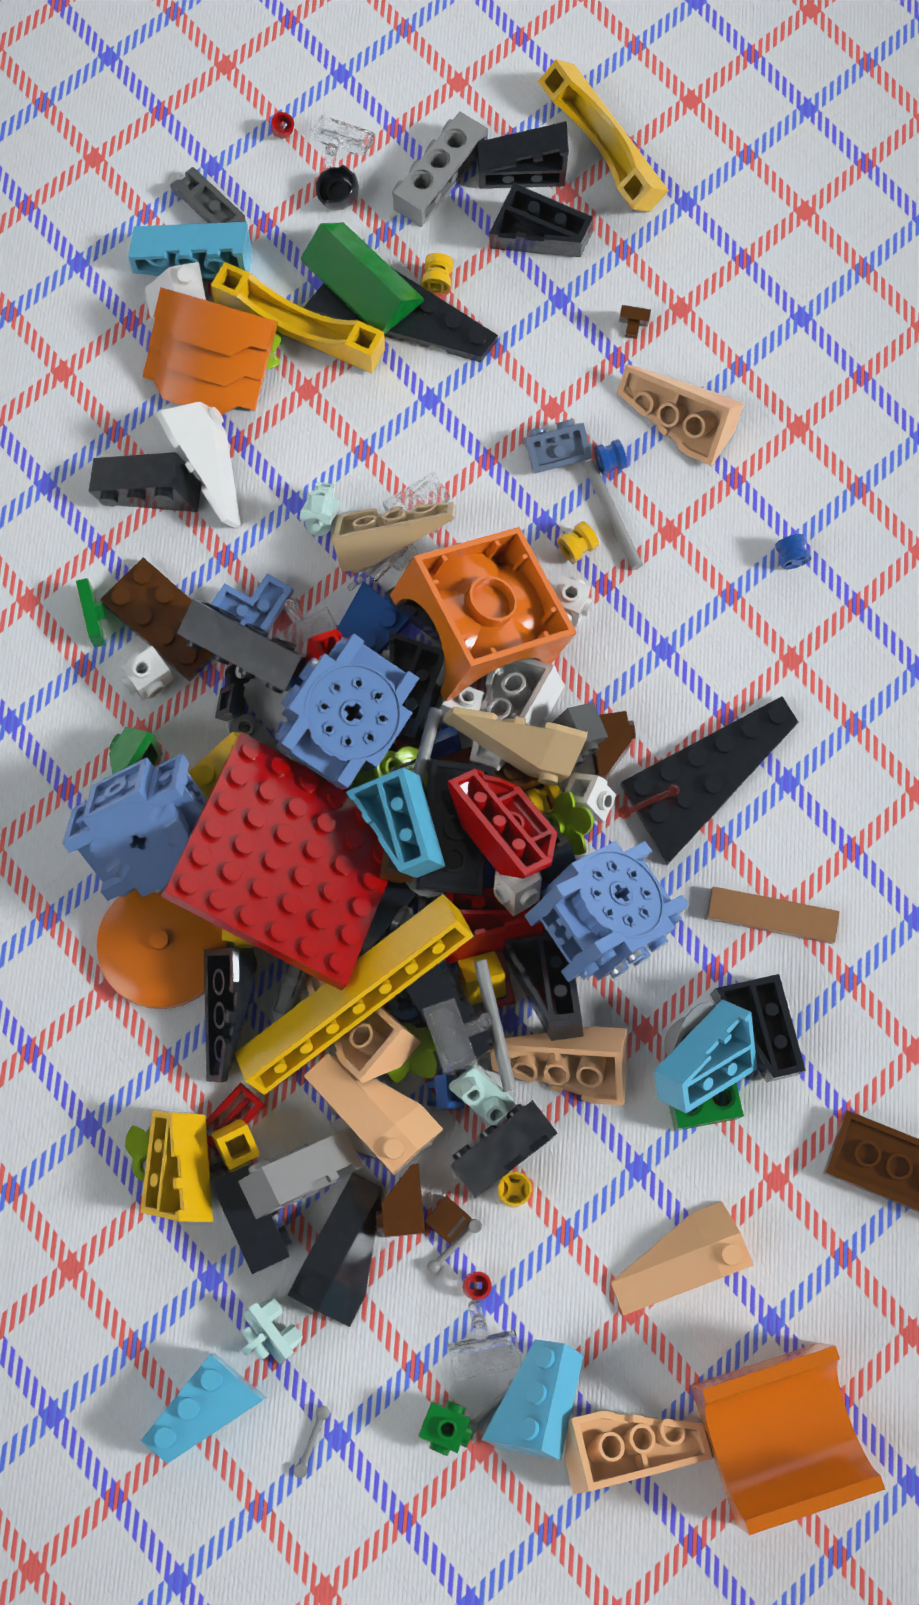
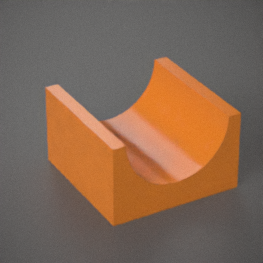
(784, 1439)

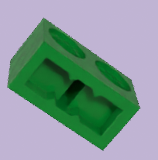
(709, 1112)

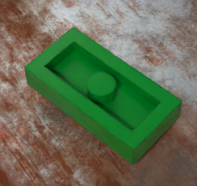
(92, 612)

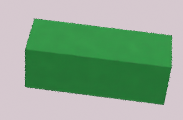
(359, 276)

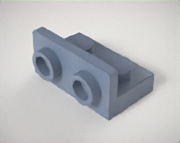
(557, 447)

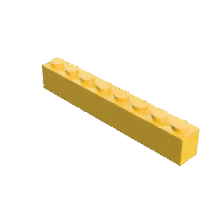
(373, 982)

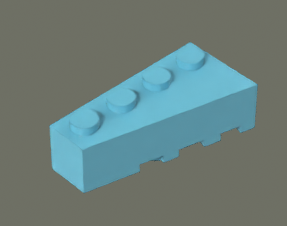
(210, 244)

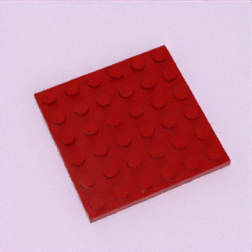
(282, 863)

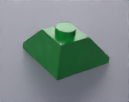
(132, 747)

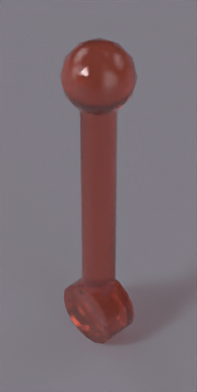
(625, 812)

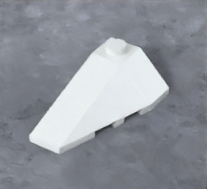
(518, 690)

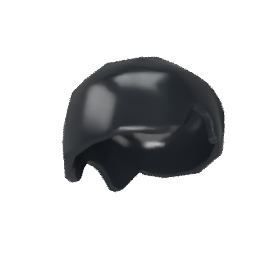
(337, 188)

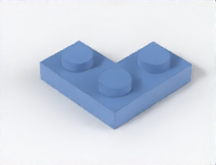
(261, 608)

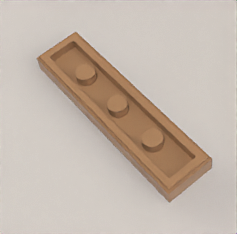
(773, 915)

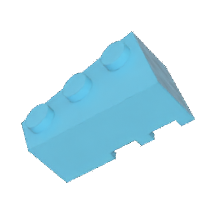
(402, 821)
(708, 1059)
(538, 1402)
(201, 1408)

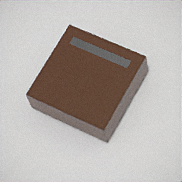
(448, 1219)

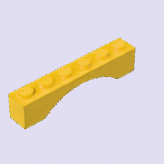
(580, 102)
(343, 339)

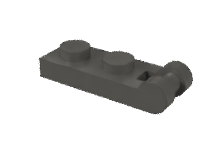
(206, 199)

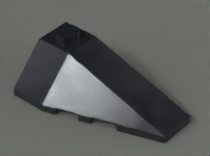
(227, 995)
(339, 1262)

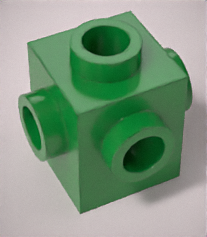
(436, 1417)

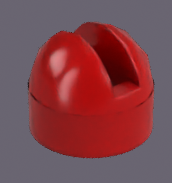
(277, 121)
(477, 1294)

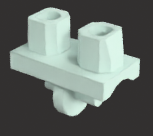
(320, 509)
(482, 1094)
(278, 1344)

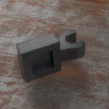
(231, 699)

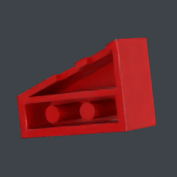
(489, 924)

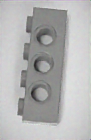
(438, 182)

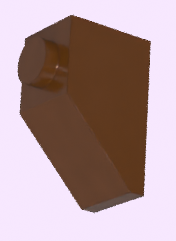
(616, 745)
(403, 1207)

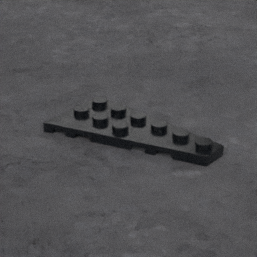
(429, 324)
(706, 775)

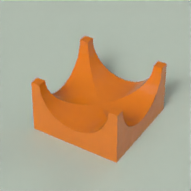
(486, 606)

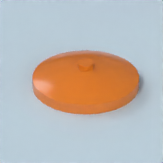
(155, 950)

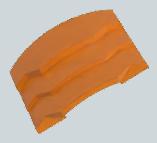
(207, 352)

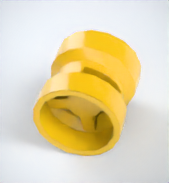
(438, 268)
(578, 542)
(544, 797)
(514, 1189)

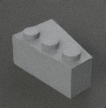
(299, 1174)

